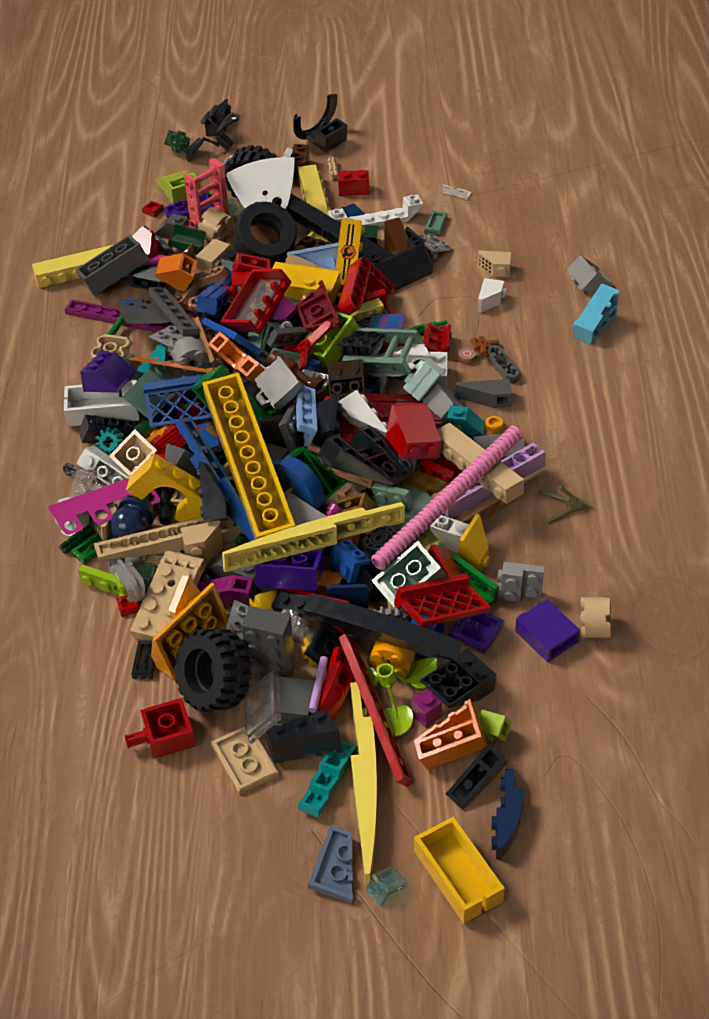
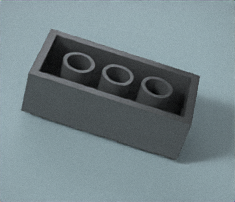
(112, 265)
(269, 642)

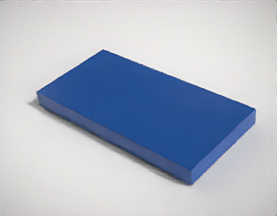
(233, 336)

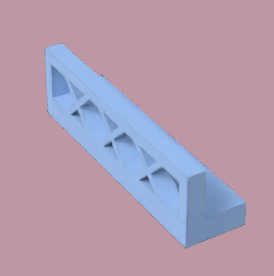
(306, 414)

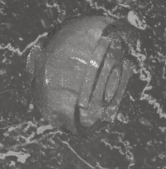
(301, 627)

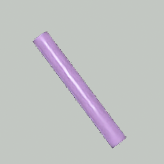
(318, 684)

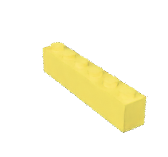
(312, 187)
(62, 268)

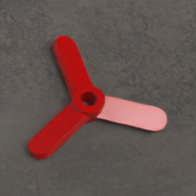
(307, 345)

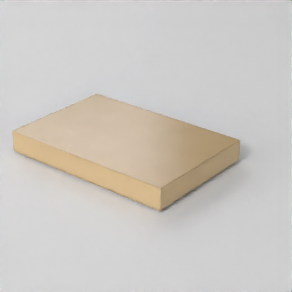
(244, 762)

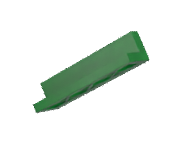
(480, 582)

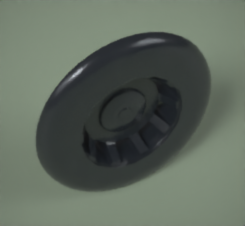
(376, 539)

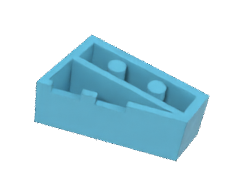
(597, 314)

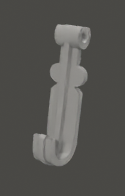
(129, 578)

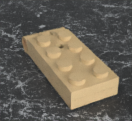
(154, 609)

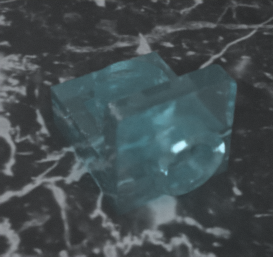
(385, 883)

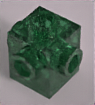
(177, 141)

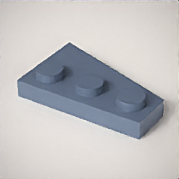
(334, 866)

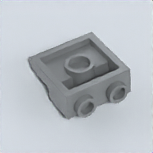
(520, 581)

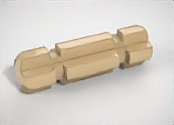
(333, 168)

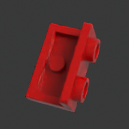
(437, 339)
(440, 468)

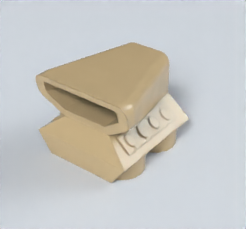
(114, 344)

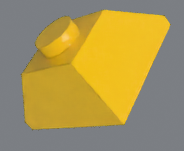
(474, 545)

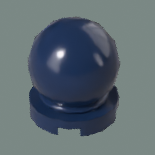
(132, 517)

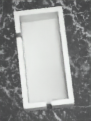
(97, 403)

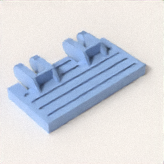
(322, 255)

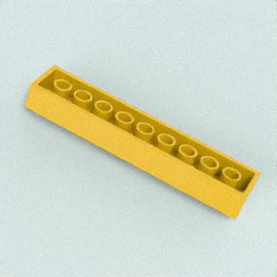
(247, 456)

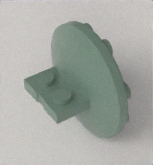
(412, 498)

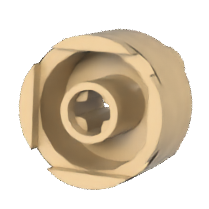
(216, 224)
(595, 617)

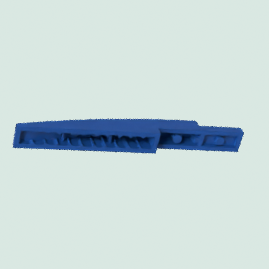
(203, 453)

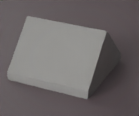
(439, 400)

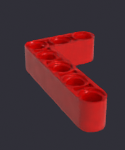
(361, 276)

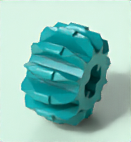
(106, 438)

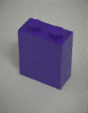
(547, 630)

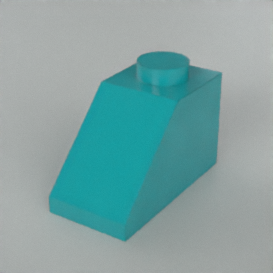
(469, 421)

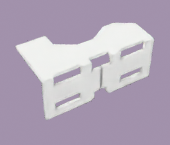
(456, 192)

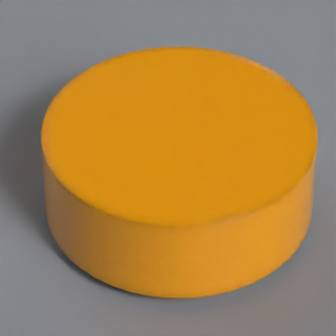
(494, 424)

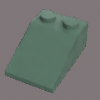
(135, 394)
(410, 568)

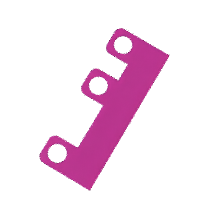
(91, 502)

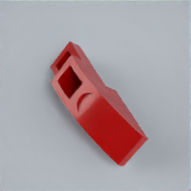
(336, 683)

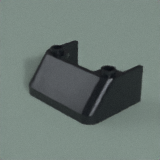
(406, 265)

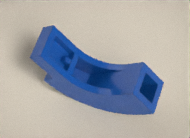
(301, 479)

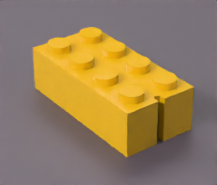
(458, 869)

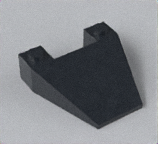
(365, 456)

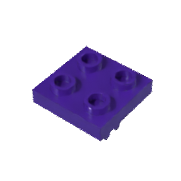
(477, 630)

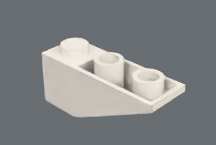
(360, 414)
(105, 467)

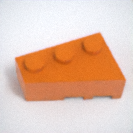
(452, 739)

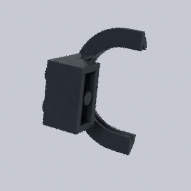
(325, 133)

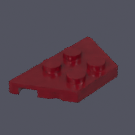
(318, 308)

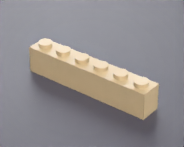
(463, 451)

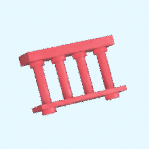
(218, 188)

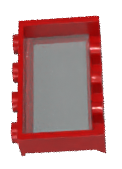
(256, 300)

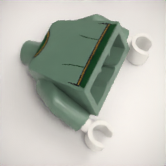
(260, 340)

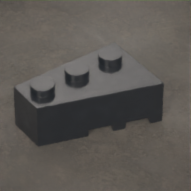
(303, 736)

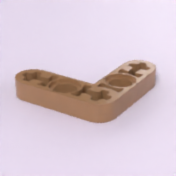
(201, 279)

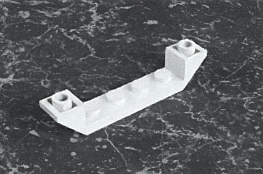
(411, 206)

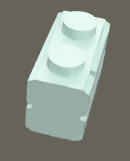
(423, 378)

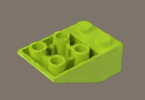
(174, 185)

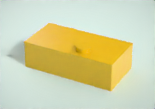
(306, 279)

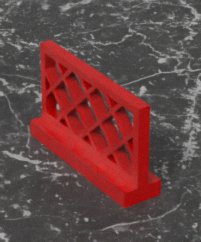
(440, 591)

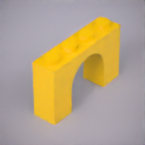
(160, 473)

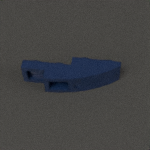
(507, 815)

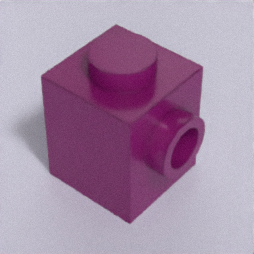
(426, 708)

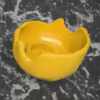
(264, 600)

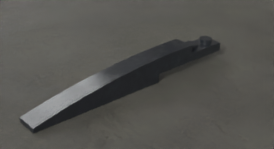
(369, 624)

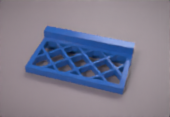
(172, 386)

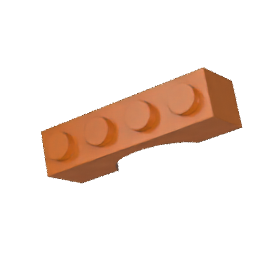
(236, 358)

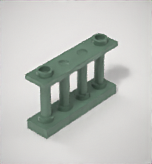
(387, 363)

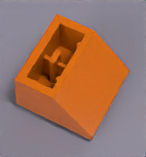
(176, 270)

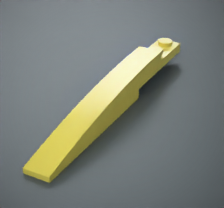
(312, 535)
(364, 780)

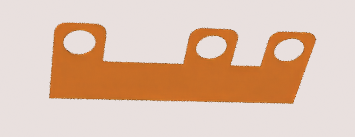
(168, 363)

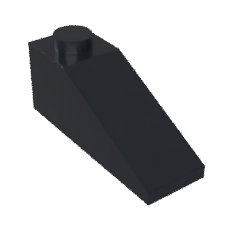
(477, 776)

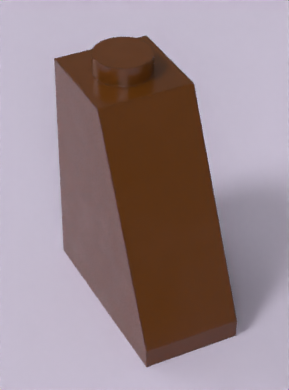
(395, 236)

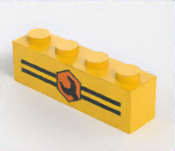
(348, 245)

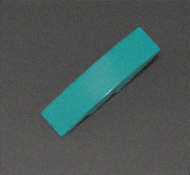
(326, 779)

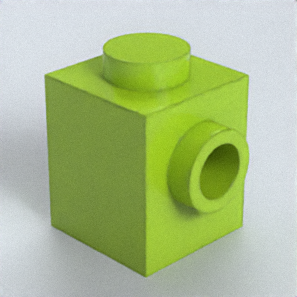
(494, 726)

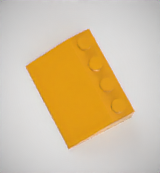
(202, 613)

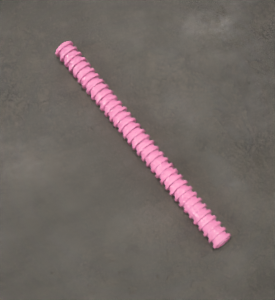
(446, 498)

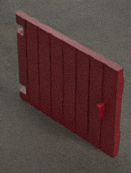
(383, 402)

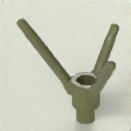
(573, 502)

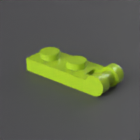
(102, 580)

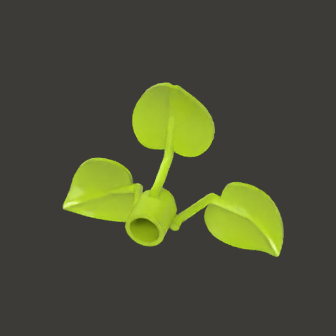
(401, 717)

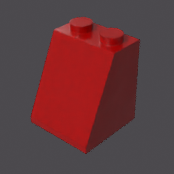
(413, 431)

